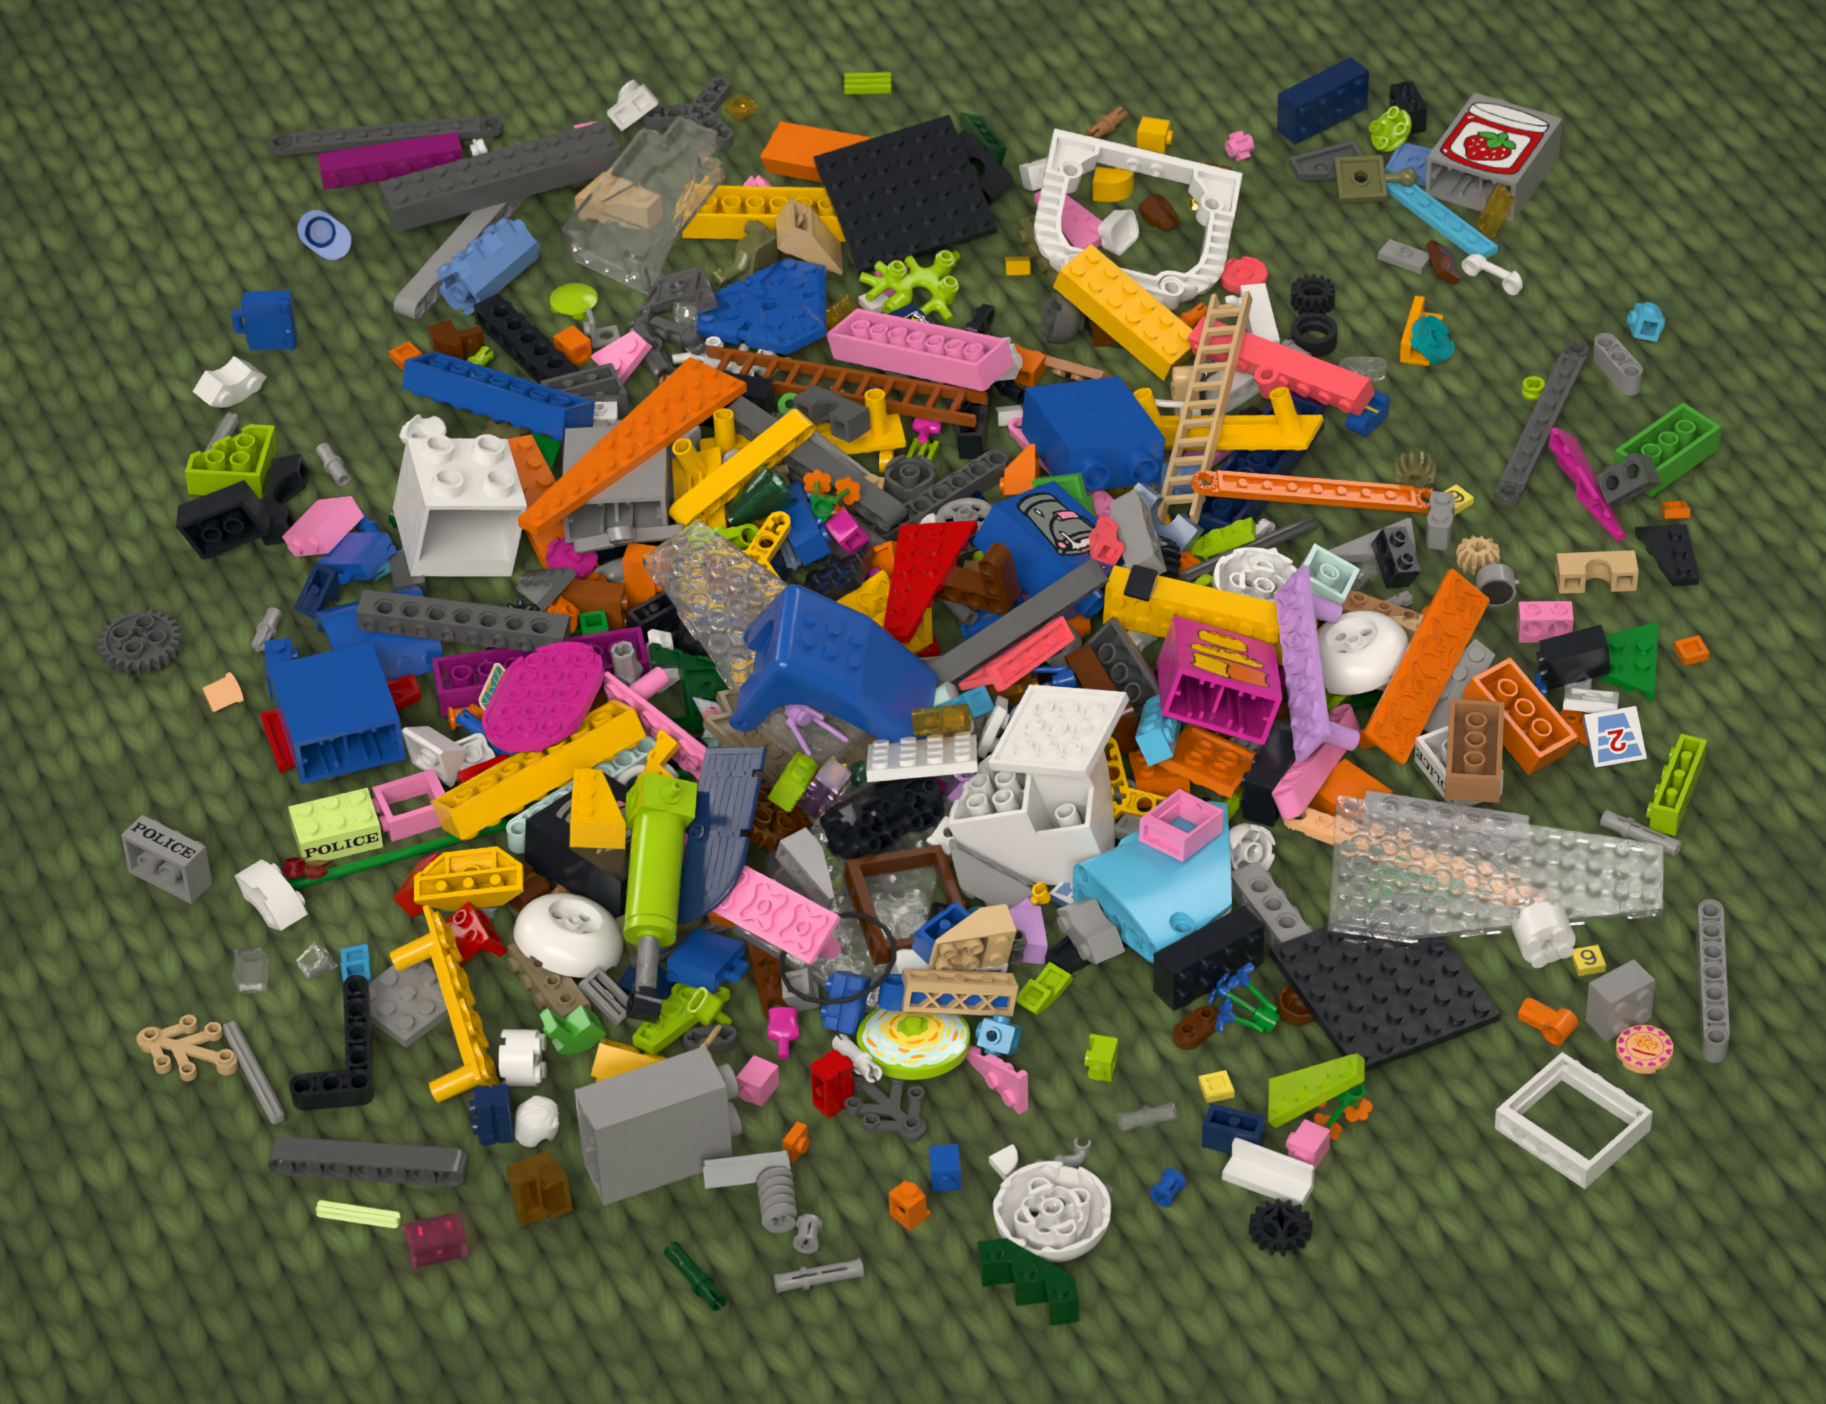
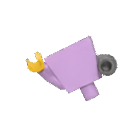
(1030, 938)

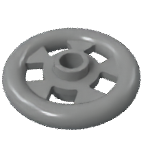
(965, 511)

